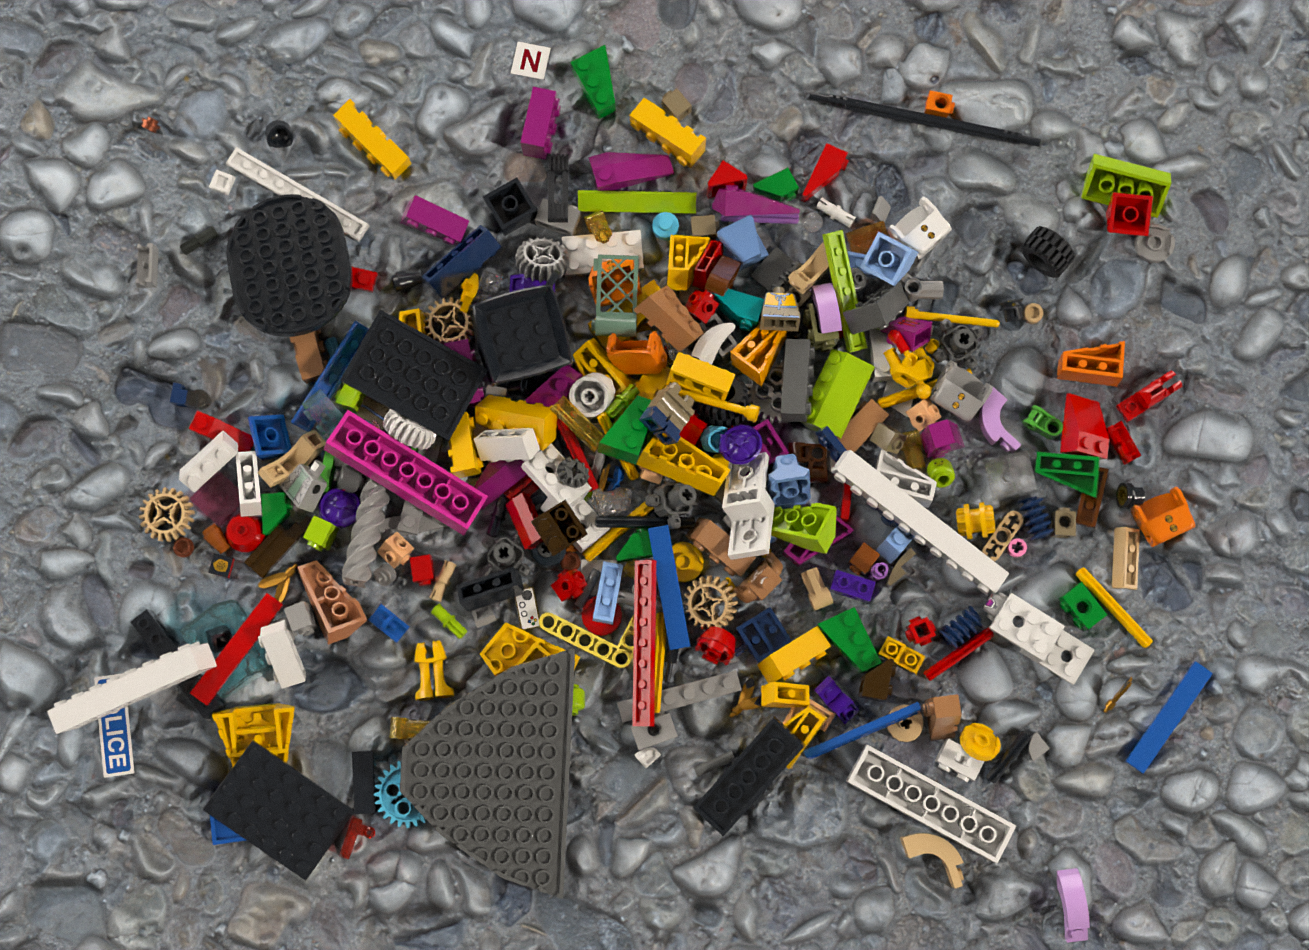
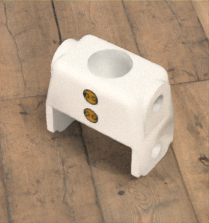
(921, 228)

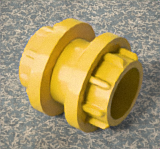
(975, 520)

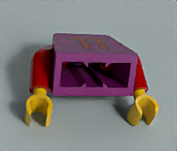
(908, 336)

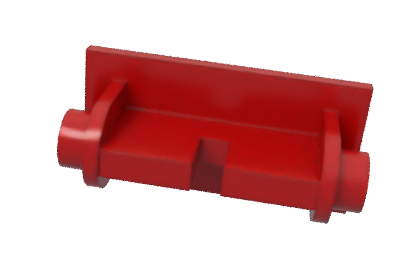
(1123, 442)
(524, 485)

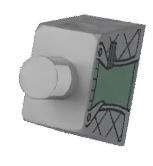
(305, 485)

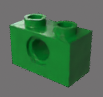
(1093, 611)

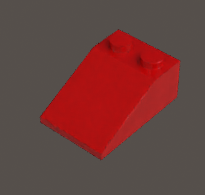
(1084, 428)

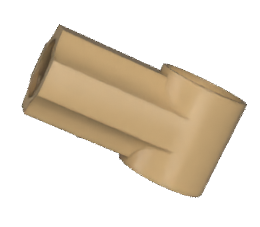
(818, 594)

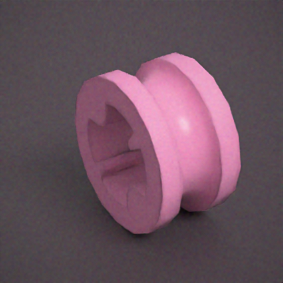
(1013, 542)

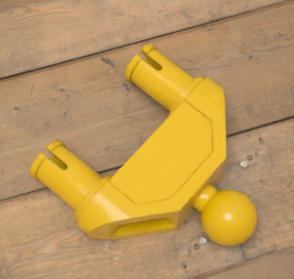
(913, 375)

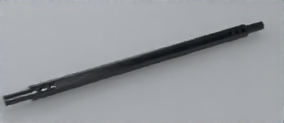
(924, 119)

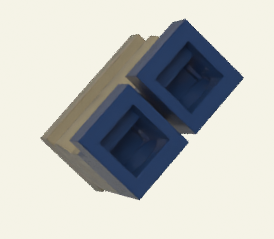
(668, 413)

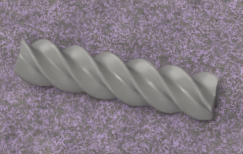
(365, 534)

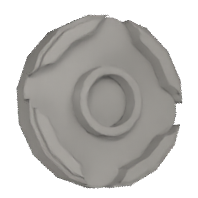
(1155, 246)

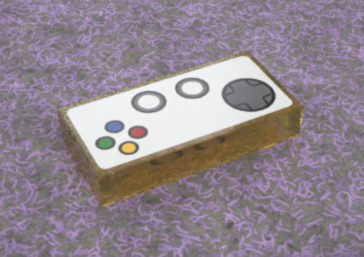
(528, 609)

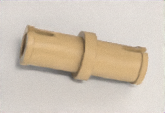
(442, 581)

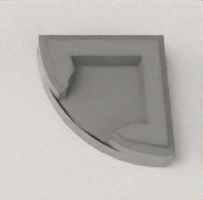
(1037, 746)

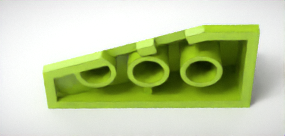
(807, 526)

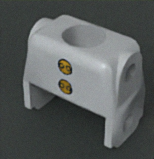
(960, 392)

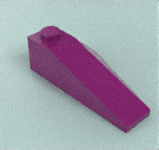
(622, 170)
(736, 201)

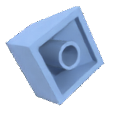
(888, 259)

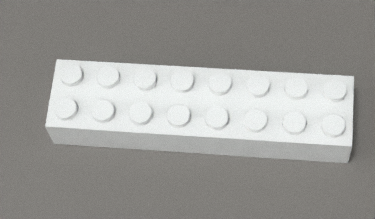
(131, 687)
(931, 803)

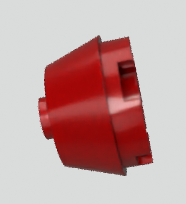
(244, 533)
(716, 645)

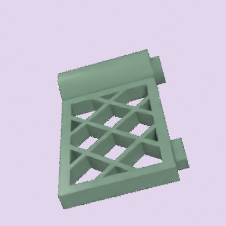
(610, 322)

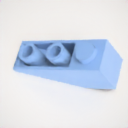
(894, 544)

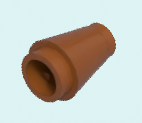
(216, 538)

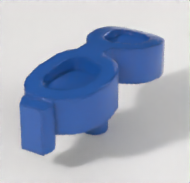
(617, 477)

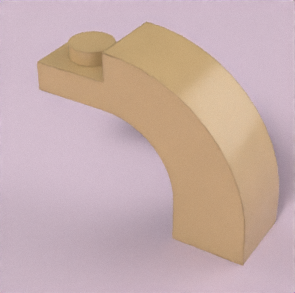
(810, 271)
(303, 452)
(923, 843)

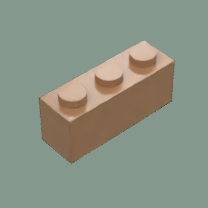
(862, 425)

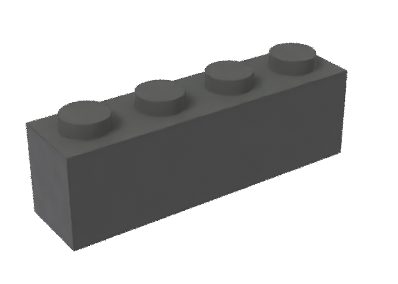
(796, 380)

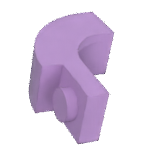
(826, 308)
(991, 425)
(1074, 905)

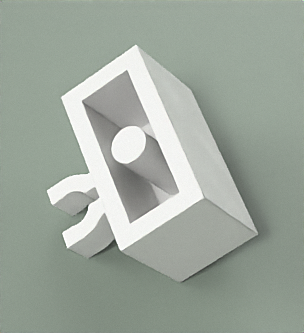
(956, 759)

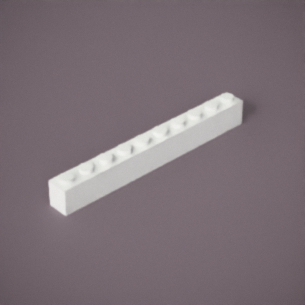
(920, 522)

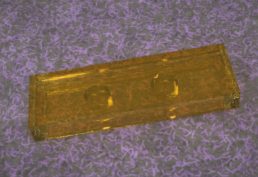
(577, 423)

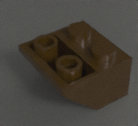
(559, 527)
(876, 683)

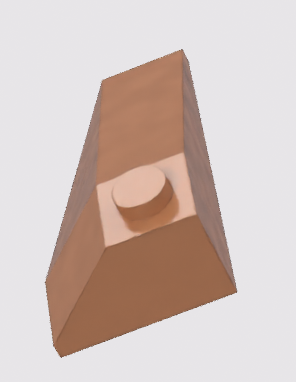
(334, 608)

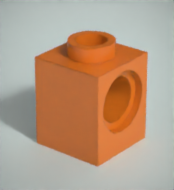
(938, 97)

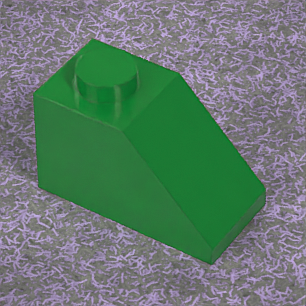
(778, 186)
(274, 510)
(636, 547)

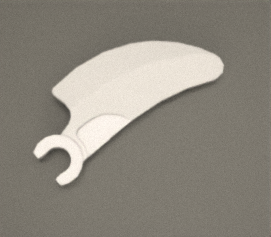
(711, 341)

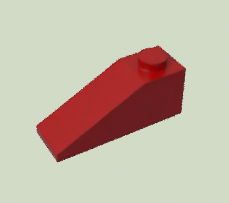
(827, 169)
(210, 427)

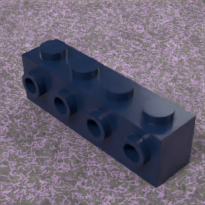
(461, 261)

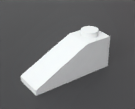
(878, 346)

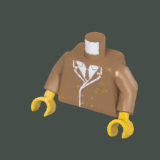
(760, 581)

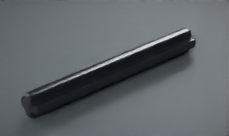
(640, 522)

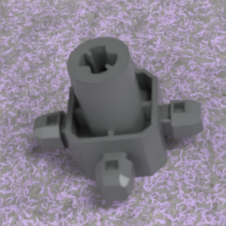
(951, 347)
(672, 501)
(515, 552)

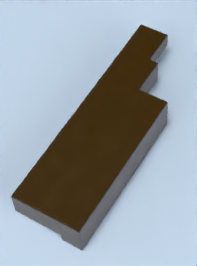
(276, 547)

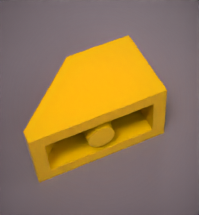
(784, 695)

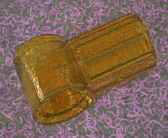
(598, 226)
(912, 450)
(404, 728)

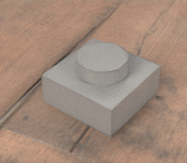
(483, 616)

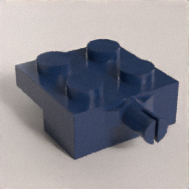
(762, 635)

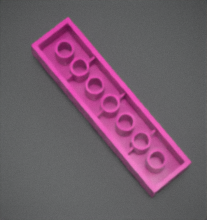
(405, 472)

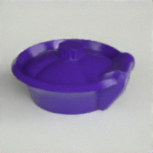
(740, 444)
(339, 507)

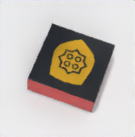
(221, 565)

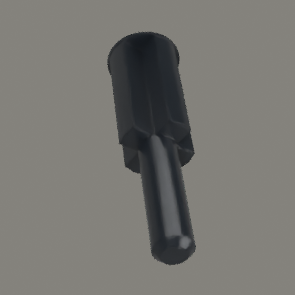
(671, 658)

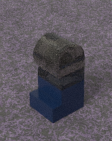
(191, 399)

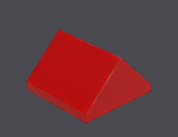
(726, 175)
(1129, 214)

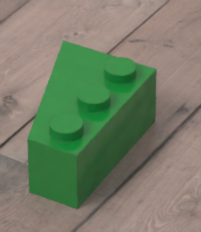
(1070, 470)
(851, 639)

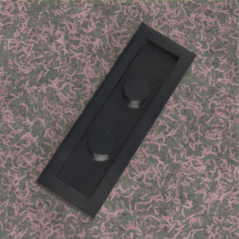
(363, 782)

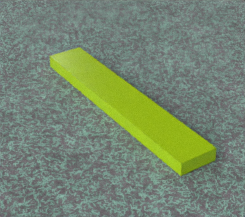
(637, 201)
(843, 286)

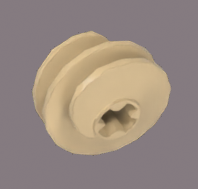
(913, 729)

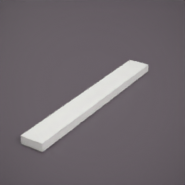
(283, 185)

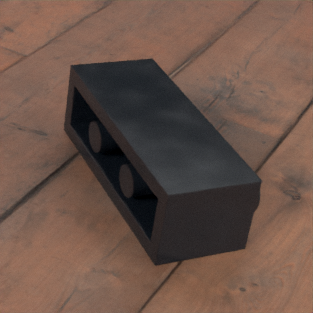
(490, 589)

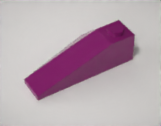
(499, 478)

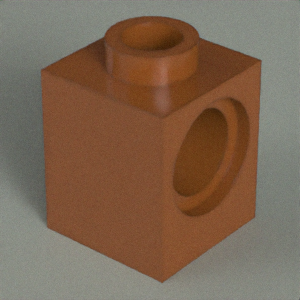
(863, 559)

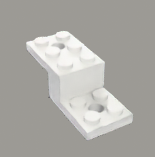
(558, 491)
(748, 508)
(1041, 639)

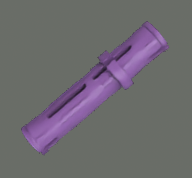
(880, 570)

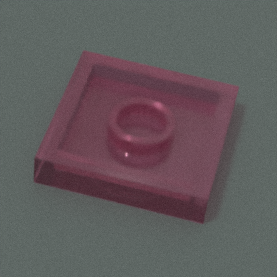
(217, 498)

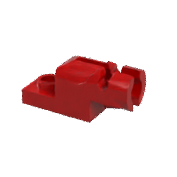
(1147, 397)

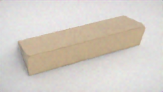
(1125, 558)

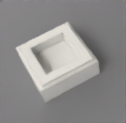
(222, 182)

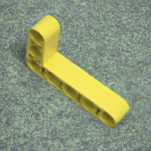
(596, 641)

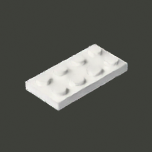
(584, 248)

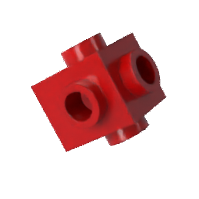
(701, 305)
(569, 584)
(927, 628)

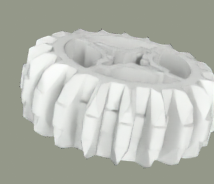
(408, 431)

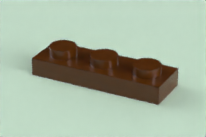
(1090, 506)

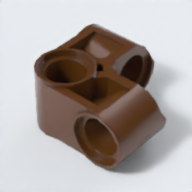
(817, 467)

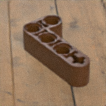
(723, 276)

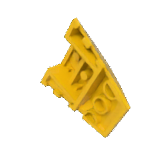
(514, 647)
(263, 723)

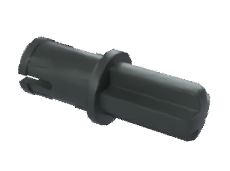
(199, 240)

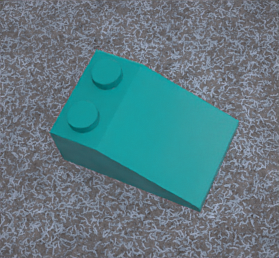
(740, 308)

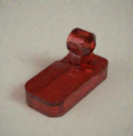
(355, 827)

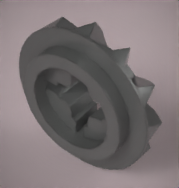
(566, 476)

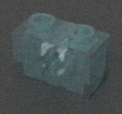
(317, 405)

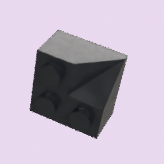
(510, 206)

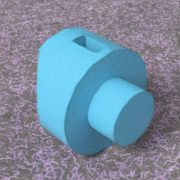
(665, 225)
(710, 438)

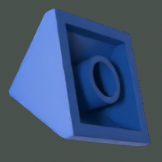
(269, 436)

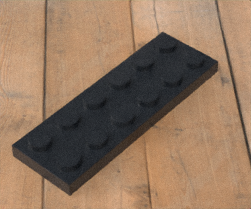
(749, 776)

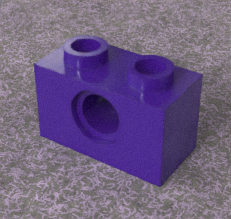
(852, 586)

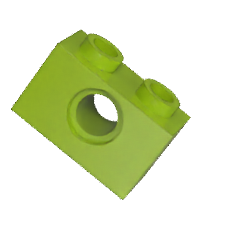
(320, 534)

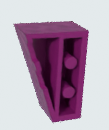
(555, 387)

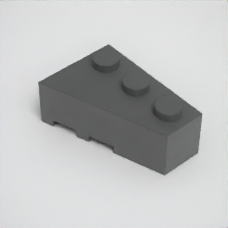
(878, 310)

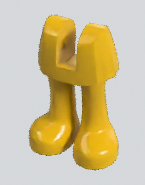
(441, 689)

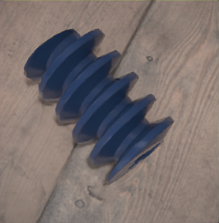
(1036, 517)
(961, 627)

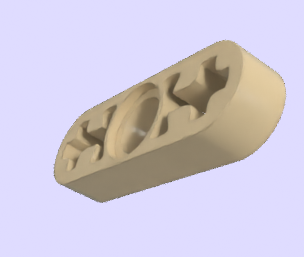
(1015, 527)

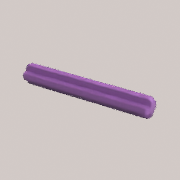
(768, 218)

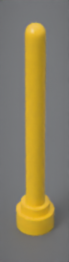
(911, 312)
(749, 412)

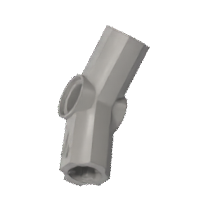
(924, 289)

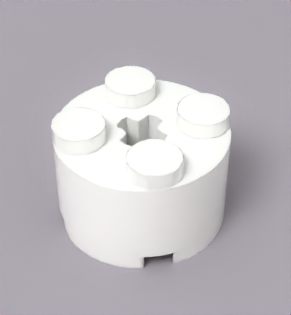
(601, 388)

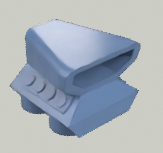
(742, 242)
(789, 482)

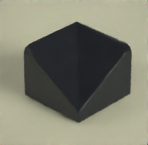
(218, 638)

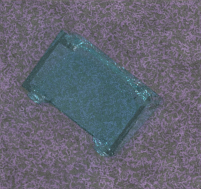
(233, 616)

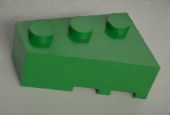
(595, 80)
(627, 434)

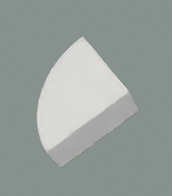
(647, 756)

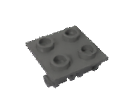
(775, 271)

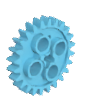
(386, 799)

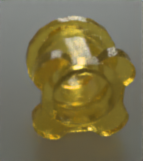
(629, 569)

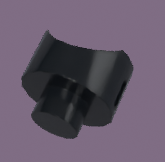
(279, 134)

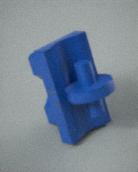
(389, 623)

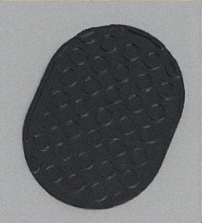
(289, 265)

